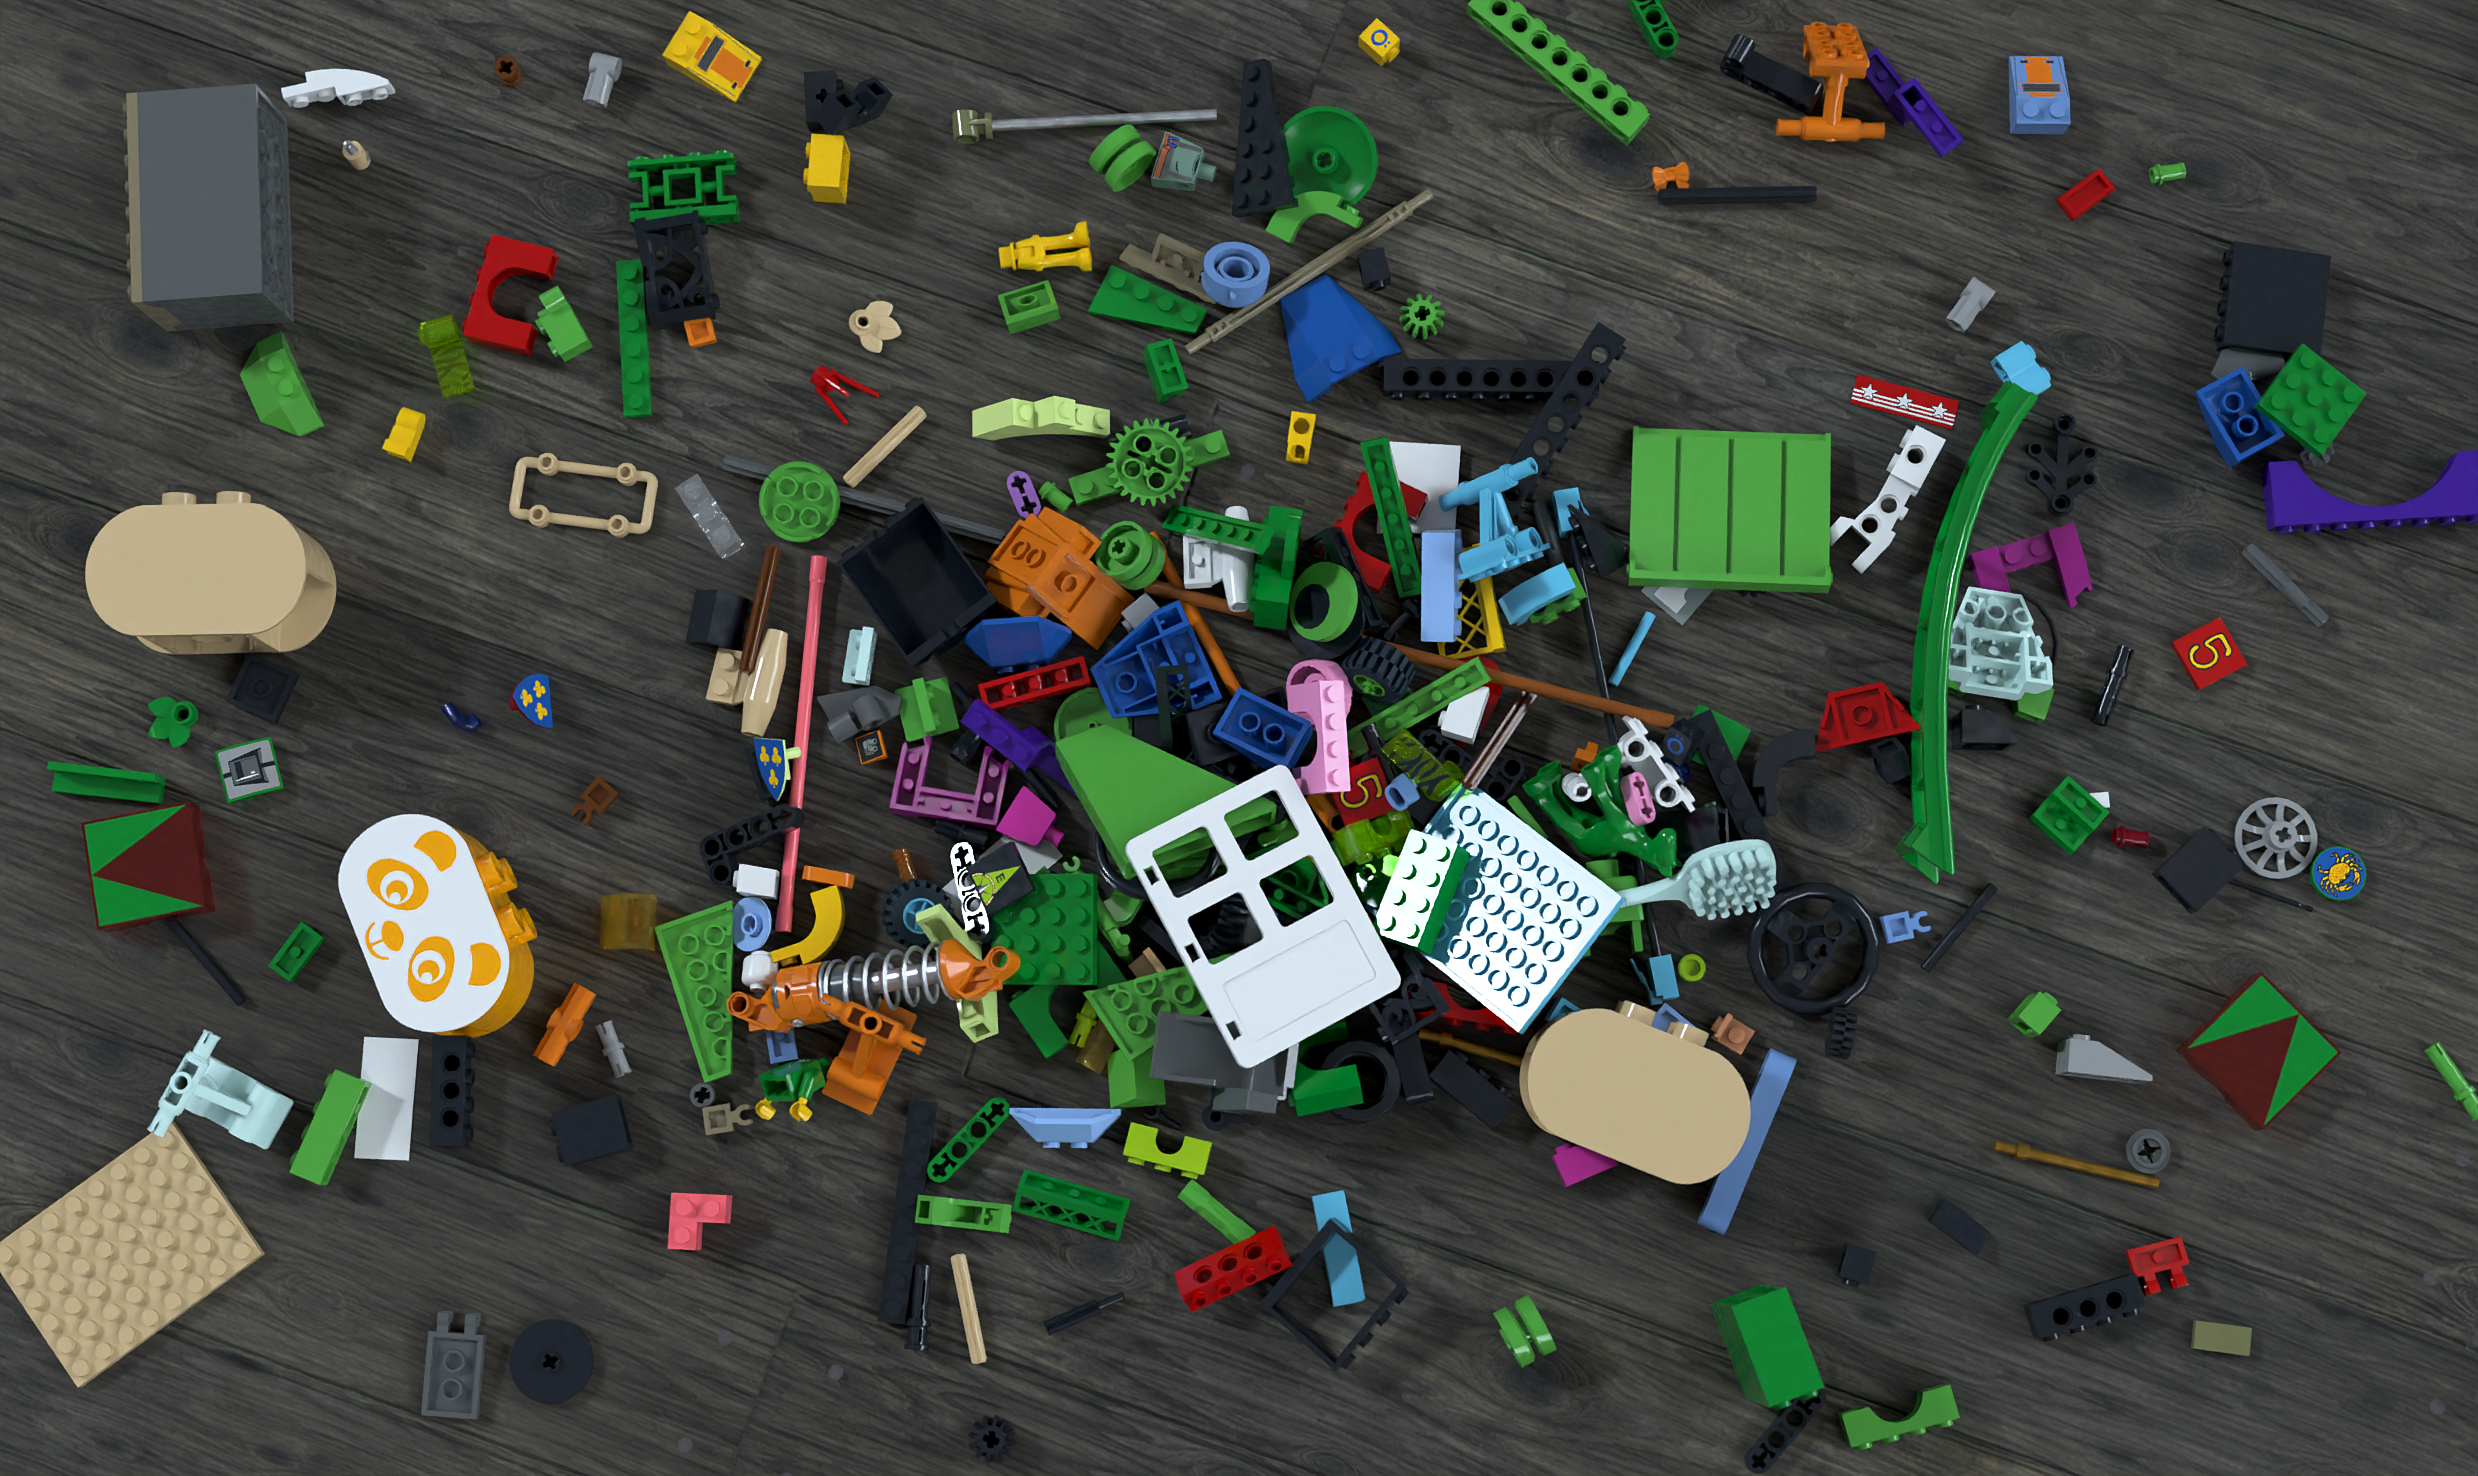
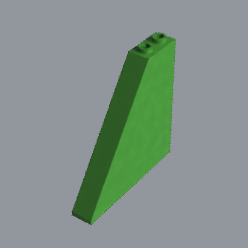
(1138, 787)

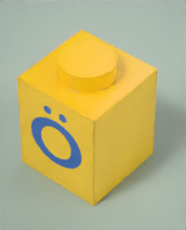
(1379, 42)

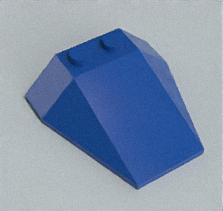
(1331, 336)
(1017, 642)
(1128, 670)

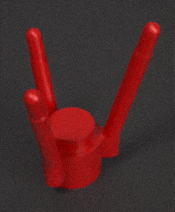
(828, 380)

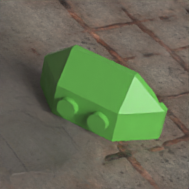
(279, 388)

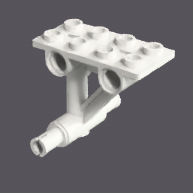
(1646, 762)

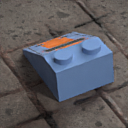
(2038, 95)

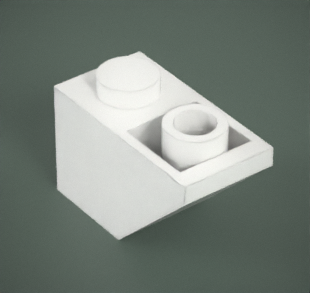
(757, 882)

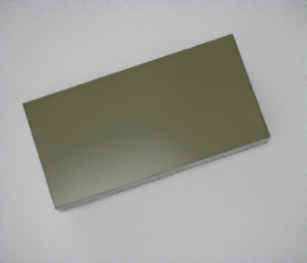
(2221, 1338)

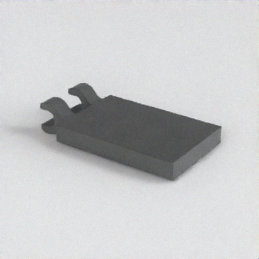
(454, 1368)

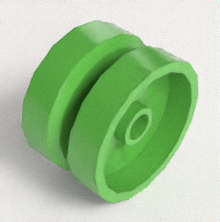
(1122, 157)
(1130, 555)
(1522, 1332)

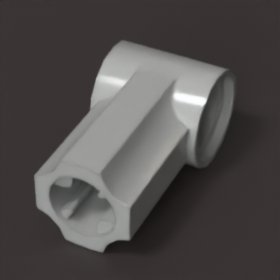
(603, 72)
(1972, 300)

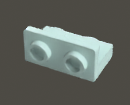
(860, 656)

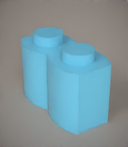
(2019, 367)

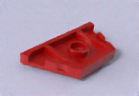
(1861, 717)

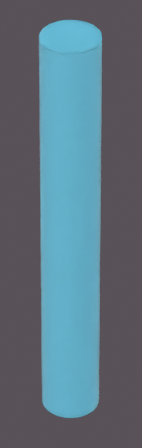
(1631, 649)

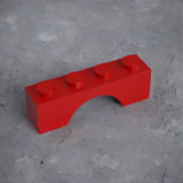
(1481, 1019)

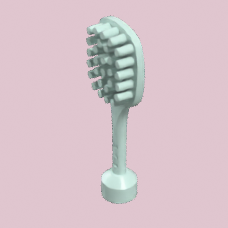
(1716, 880)

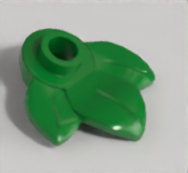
(169, 720)

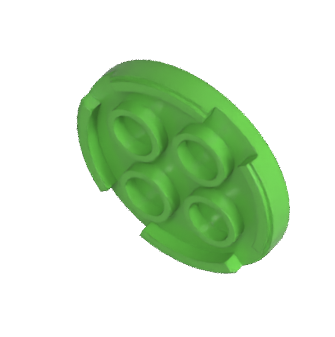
(799, 501)

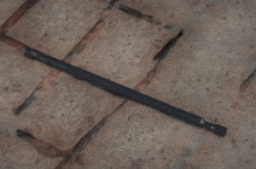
(2270, 894)

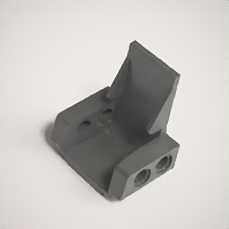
(1196, 1053)

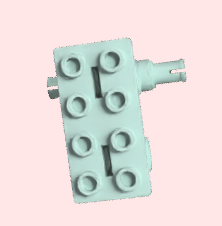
(223, 1096)

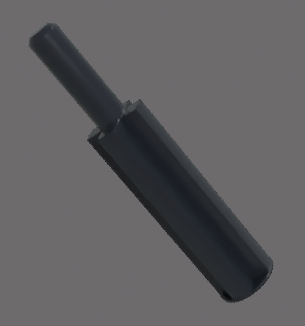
(1080, 1314)

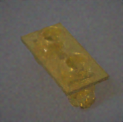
(1097, 1048)

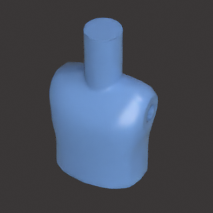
(1401, 792)

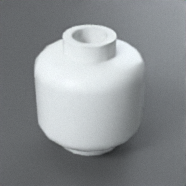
(759, 971)

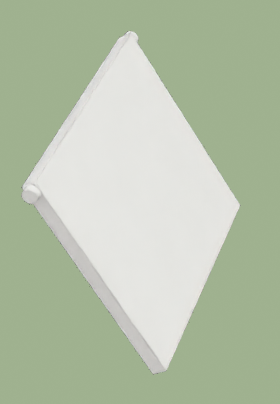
(1430, 470)

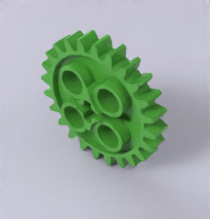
(1139, 484)

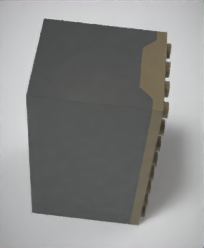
(208, 207)

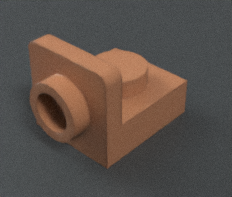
(1731, 1033)

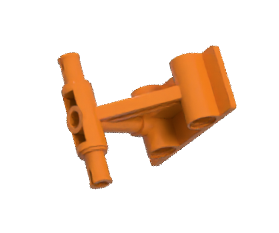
(1837, 56)
(869, 1051)

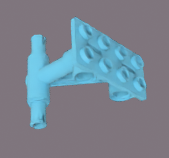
(1500, 541)

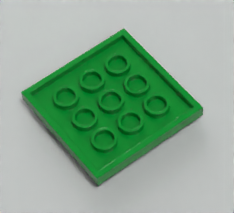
(1052, 931)

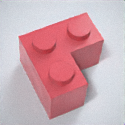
(688, 1214)

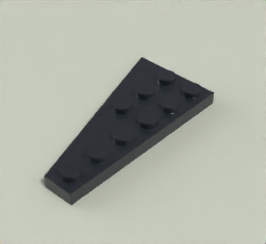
(1262, 153)

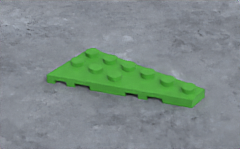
(701, 971)
(1132, 1007)

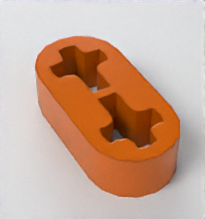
(828, 877)

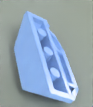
(1065, 1124)

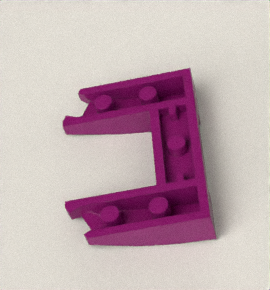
(2058, 544)
(979, 810)

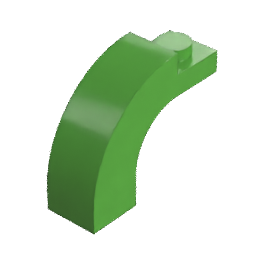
(1287, 222)
(963, 1213)

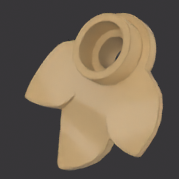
(878, 326)

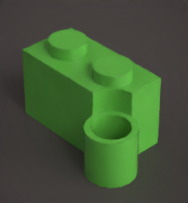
(561, 325)

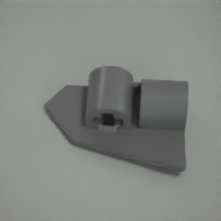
(2257, 364)
(859, 710)

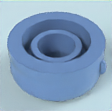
(1235, 274)

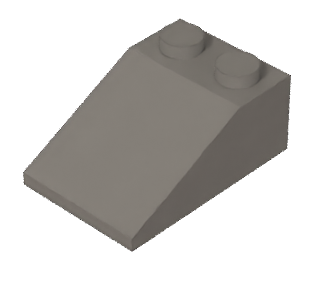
(2093, 1060)

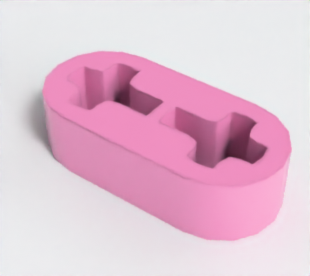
(1637, 799)

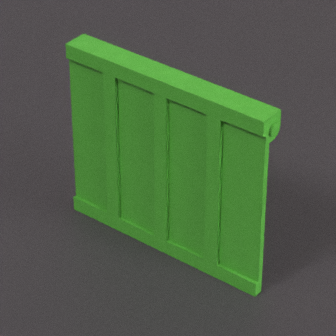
(1730, 510)

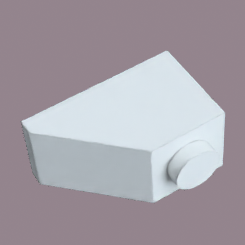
(1464, 716)

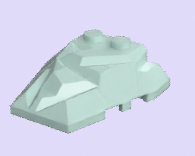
(1996, 647)

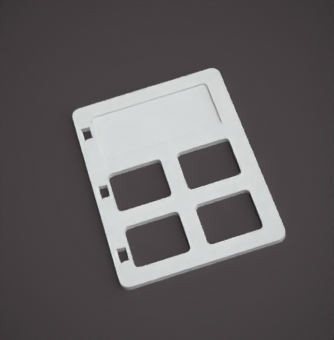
(1297, 973)

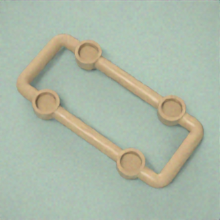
(550, 465)

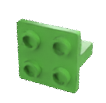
(927, 709)

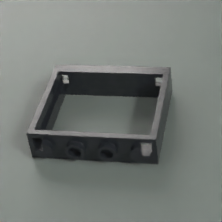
(1300, 1265)

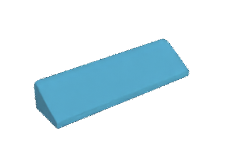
(1339, 1255)

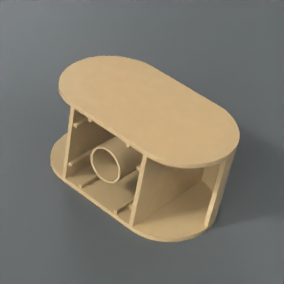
(210, 577)
(1636, 1092)

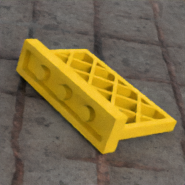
(1489, 617)

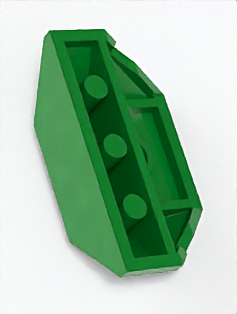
(1295, 888)

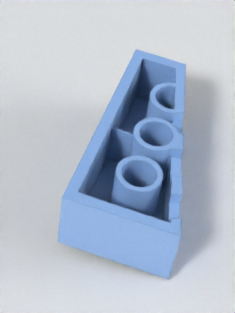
(1441, 585)

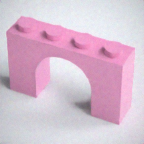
(1326, 706)

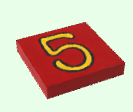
(2208, 653)
(1366, 795)

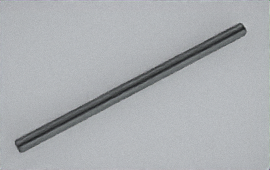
(874, 502)

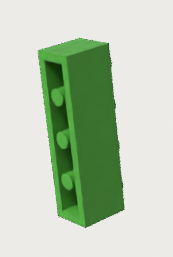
(330, 1127)

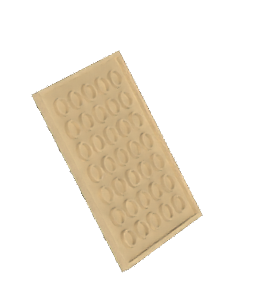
(126, 1253)

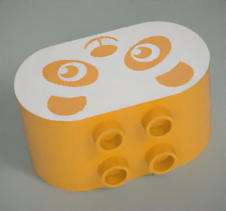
(438, 926)

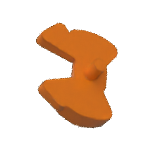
(1679, 174)

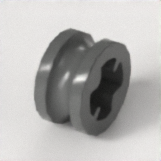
(707, 1102)

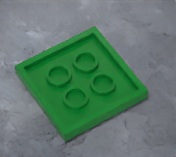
(2310, 400)

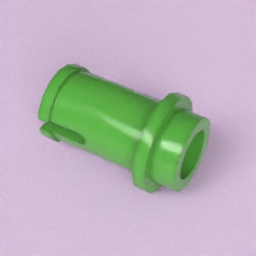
(2160, 174)
(1055, 496)

